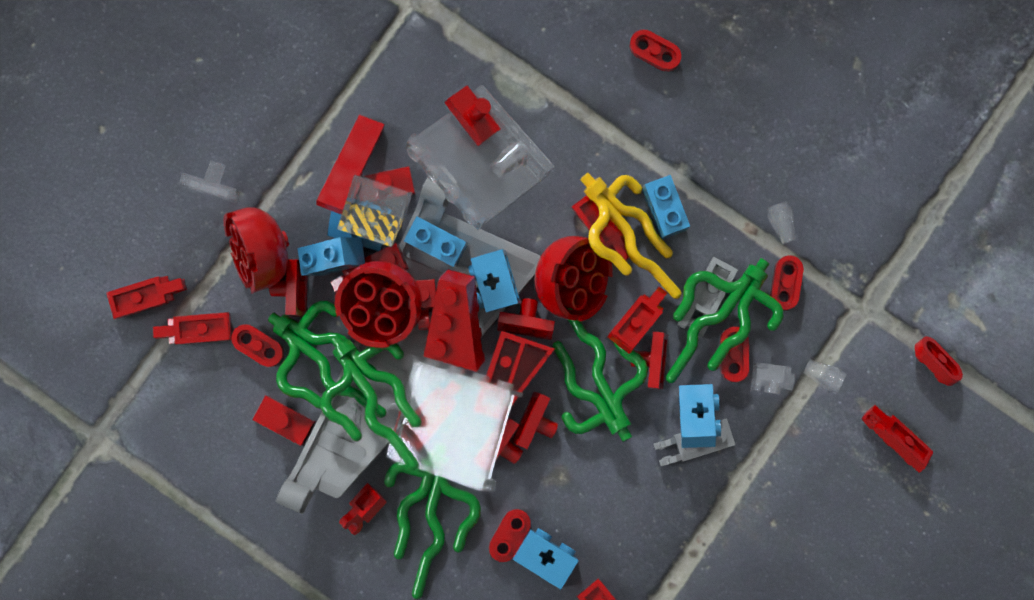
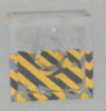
(374, 210)

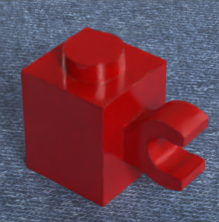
(428, 294)

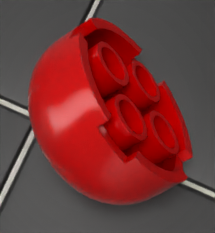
(257, 247)
(565, 275)
(375, 303)

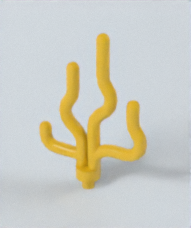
(612, 209)

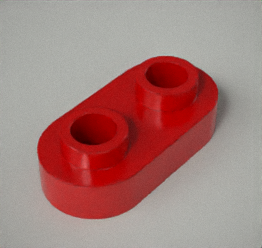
(656, 49)
(787, 283)
(258, 346)
(737, 355)
(938, 361)
(509, 535)

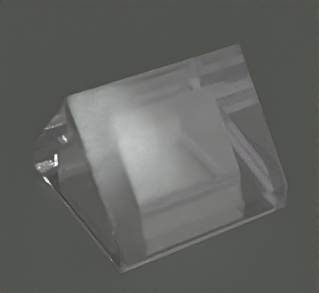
(352, 410)

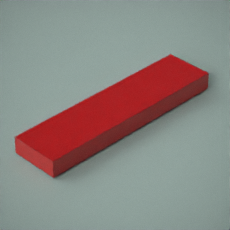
(350, 162)

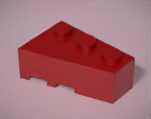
(454, 323)
(517, 361)

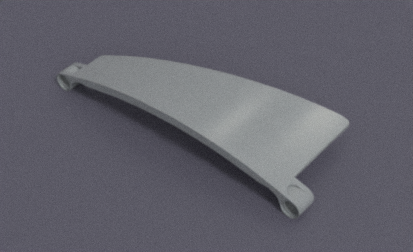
(330, 456)

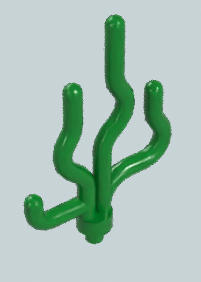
(745, 288)
(297, 336)
(354, 369)
(610, 407)
(437, 485)

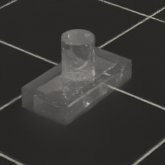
(211, 183)

